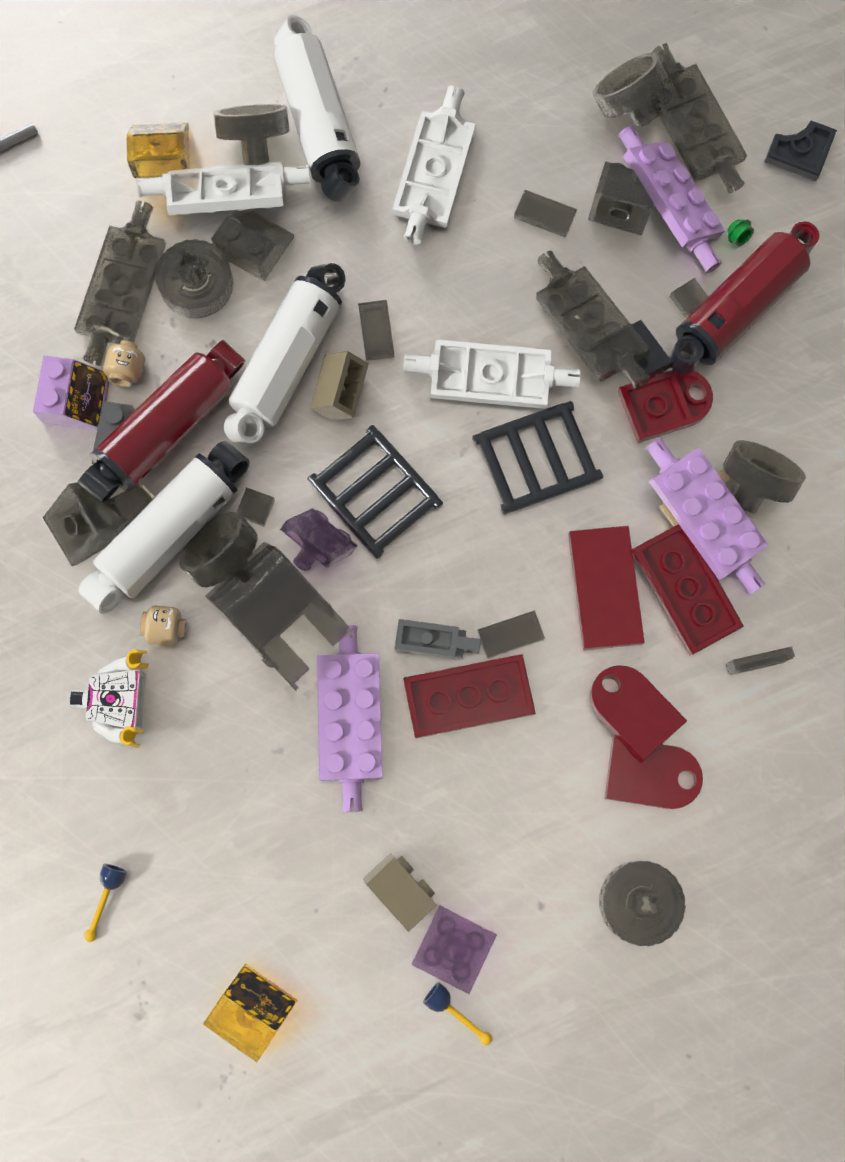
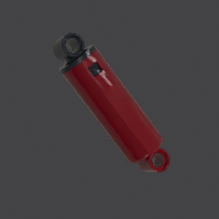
(743, 297)
(161, 422)

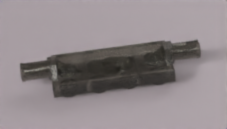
(698, 123)
(120, 284)
(592, 322)

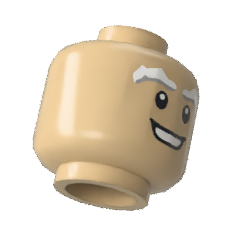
(123, 364)
(162, 625)

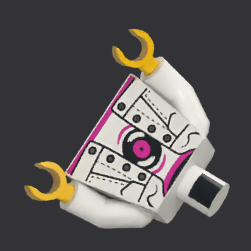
(115, 699)

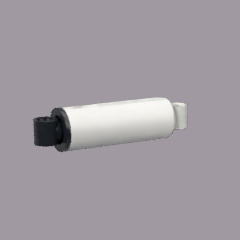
(316, 109)
(285, 352)
(164, 527)

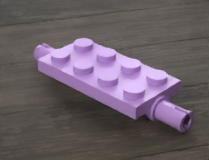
(674, 196)
(708, 514)
(349, 719)

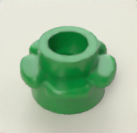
(740, 232)

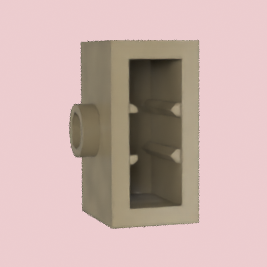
(339, 385)
(400, 891)

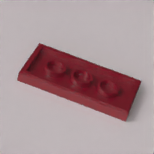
(606, 588)
(687, 589)
(469, 696)

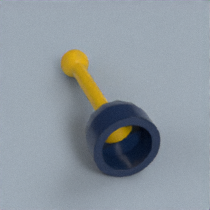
(110, 878)
(439, 1000)

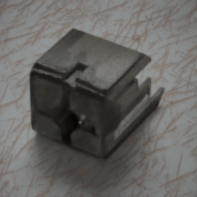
(268, 599)

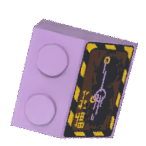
(70, 393)

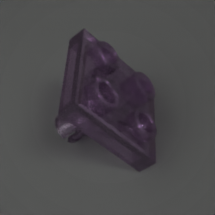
(318, 539)
(454, 949)

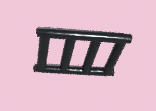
(538, 421)
(357, 524)

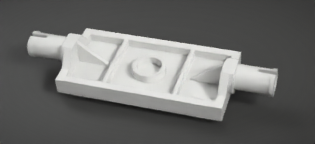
(434, 167)
(223, 187)
(491, 373)

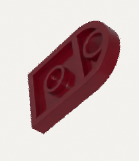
(665, 404)
(636, 711)
(653, 780)

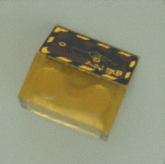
(157, 149)
(250, 1012)

